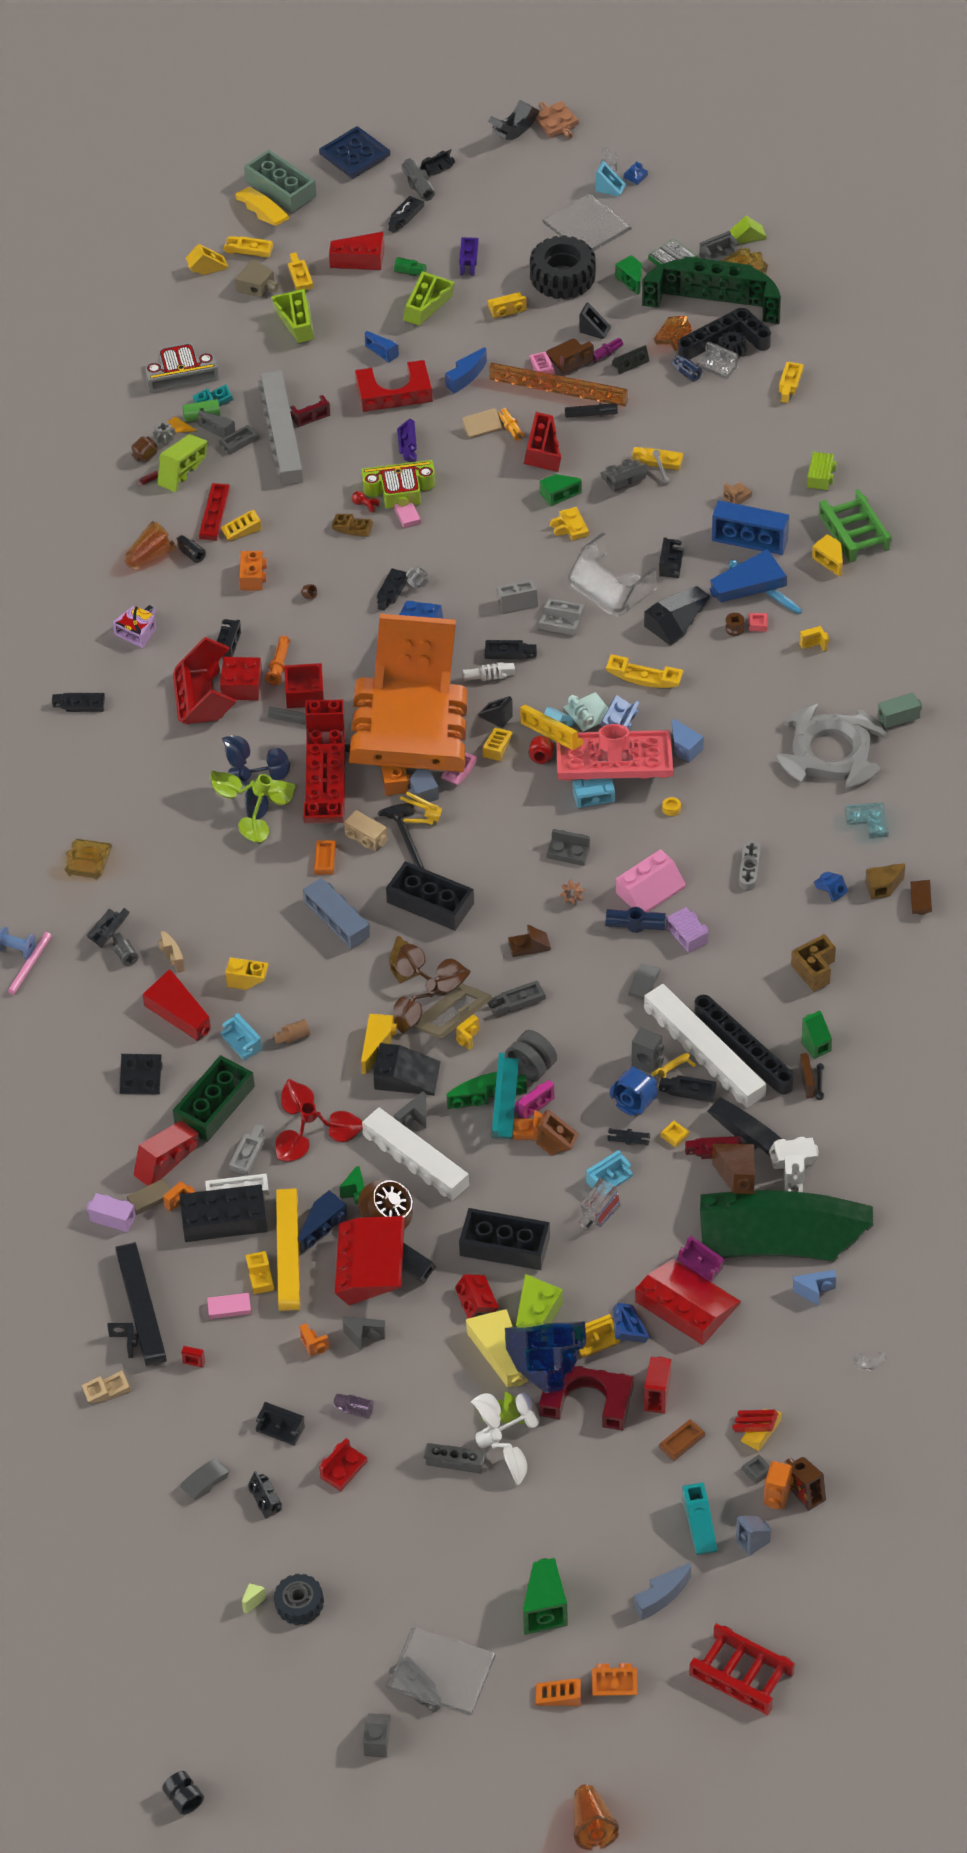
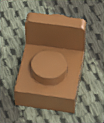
(736, 493)

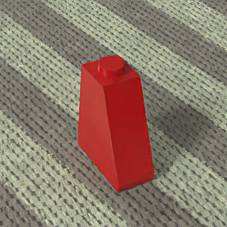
(657, 1384)

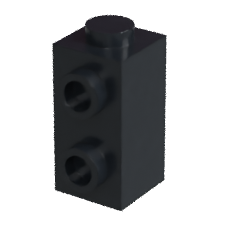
(416, 1264)

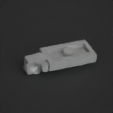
(248, 1151)

